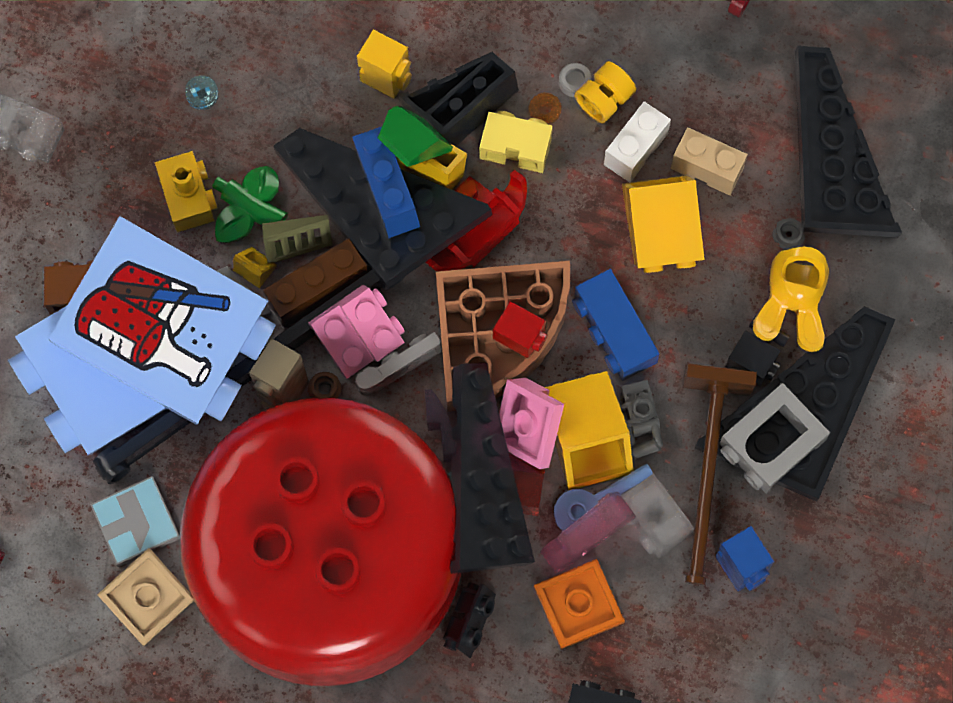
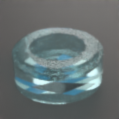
(201, 92)

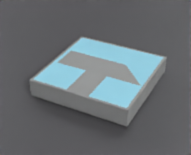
(135, 521)

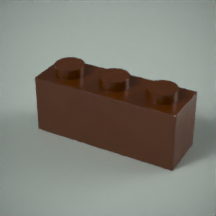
(315, 283)

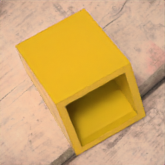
(664, 222)
(592, 431)

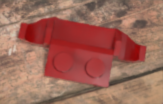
(479, 241)

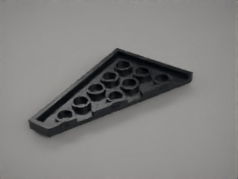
(341, 189)
(830, 387)

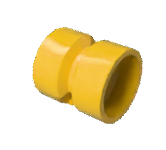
(608, 89)

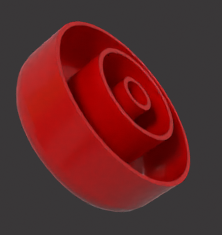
(321, 541)

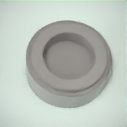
(573, 77)

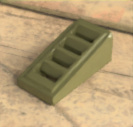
(290, 248)

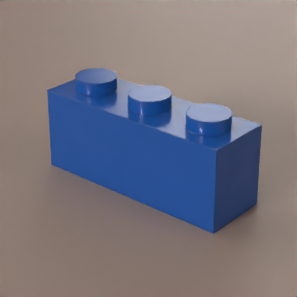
(386, 184)
(615, 325)

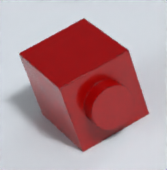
(520, 330)

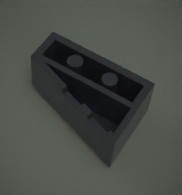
(464, 98)

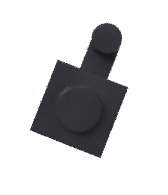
(757, 355)

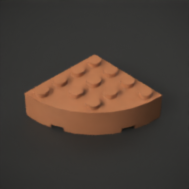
(474, 302)

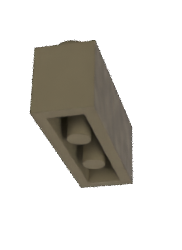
(278, 375)

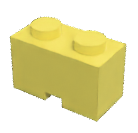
(516, 140)

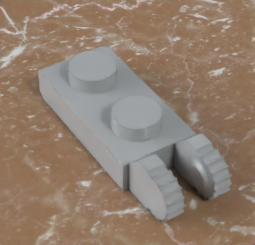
(397, 365)

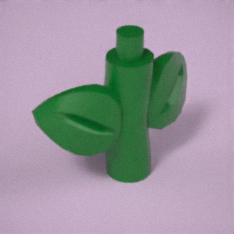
(247, 204)

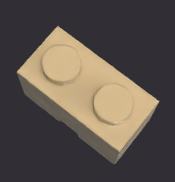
(709, 161)

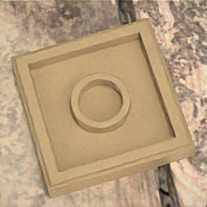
(146, 597)

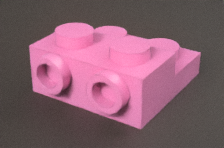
(357, 330)
(530, 421)

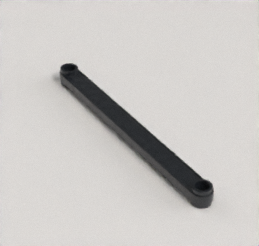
(115, 462)

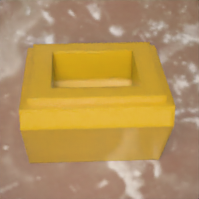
(253, 266)

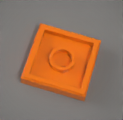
(579, 604)

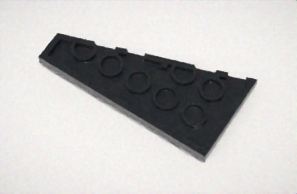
(835, 164)
(487, 502)

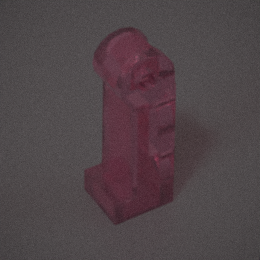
(588, 531)

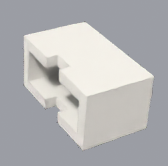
(637, 141)

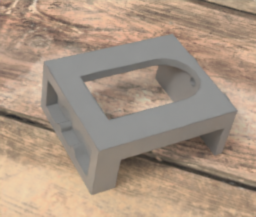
(767, 474)

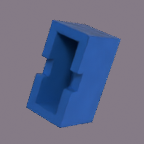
(745, 560)

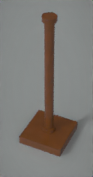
(718, 383)

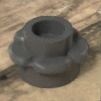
(792, 226)

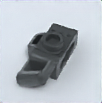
(641, 418)

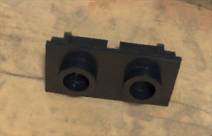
(466, 634)

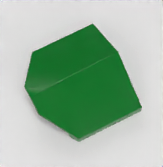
(411, 137)

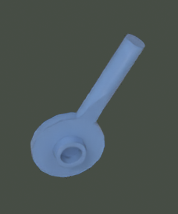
(577, 502)

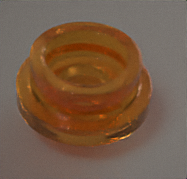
(545, 99)

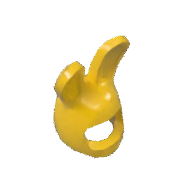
(795, 289)

